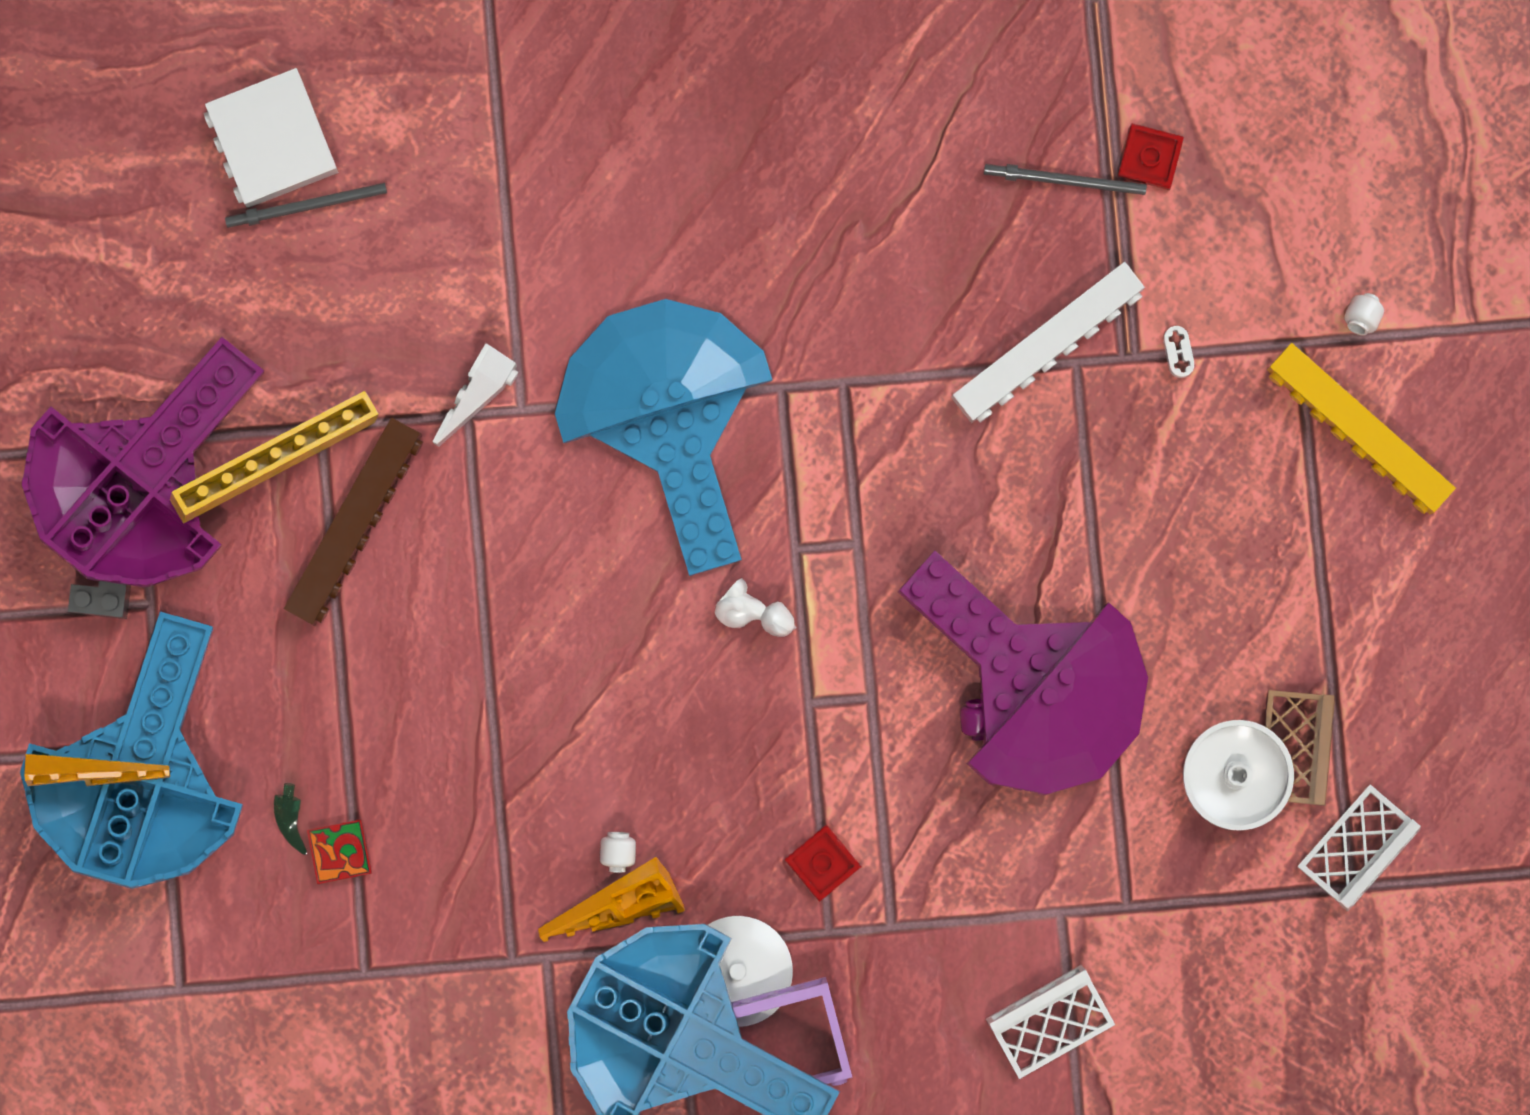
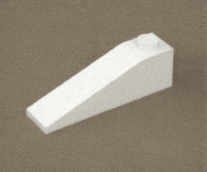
(487, 379)

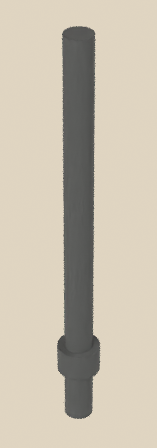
(1012, 172)
(254, 216)

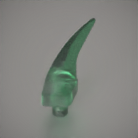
(286, 815)

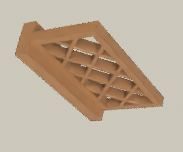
(1321, 741)

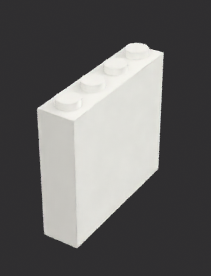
(270, 138)

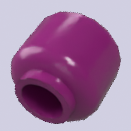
(972, 719)

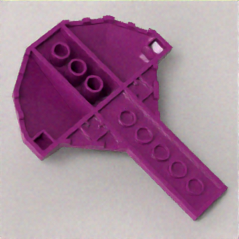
(108, 485)
(1053, 694)

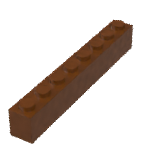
(353, 521)

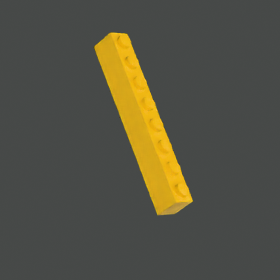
(1360, 429)
(273, 457)

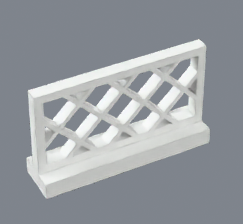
(1373, 867)
(1038, 1001)

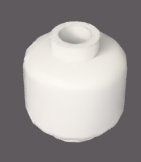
(1364, 314)
(617, 851)

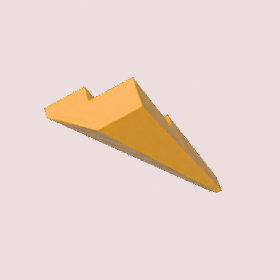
(56, 769)
(635, 895)

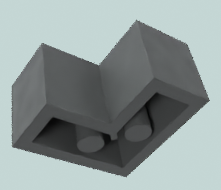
(104, 601)

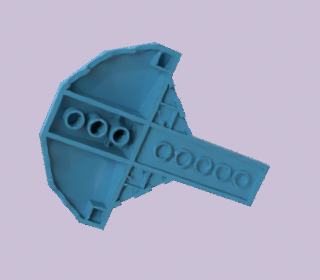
(662, 393)
(144, 827)
(663, 1028)

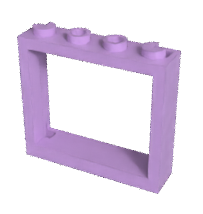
(795, 994)

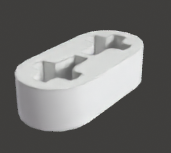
(1185, 351)

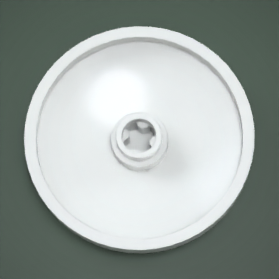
(1238, 775)
(753, 962)

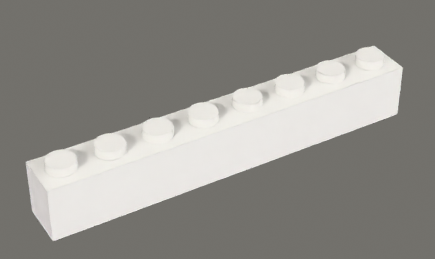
(1048, 342)

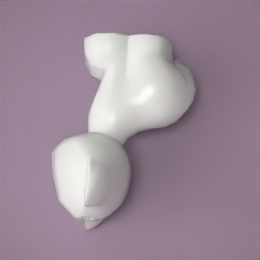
(739, 609)

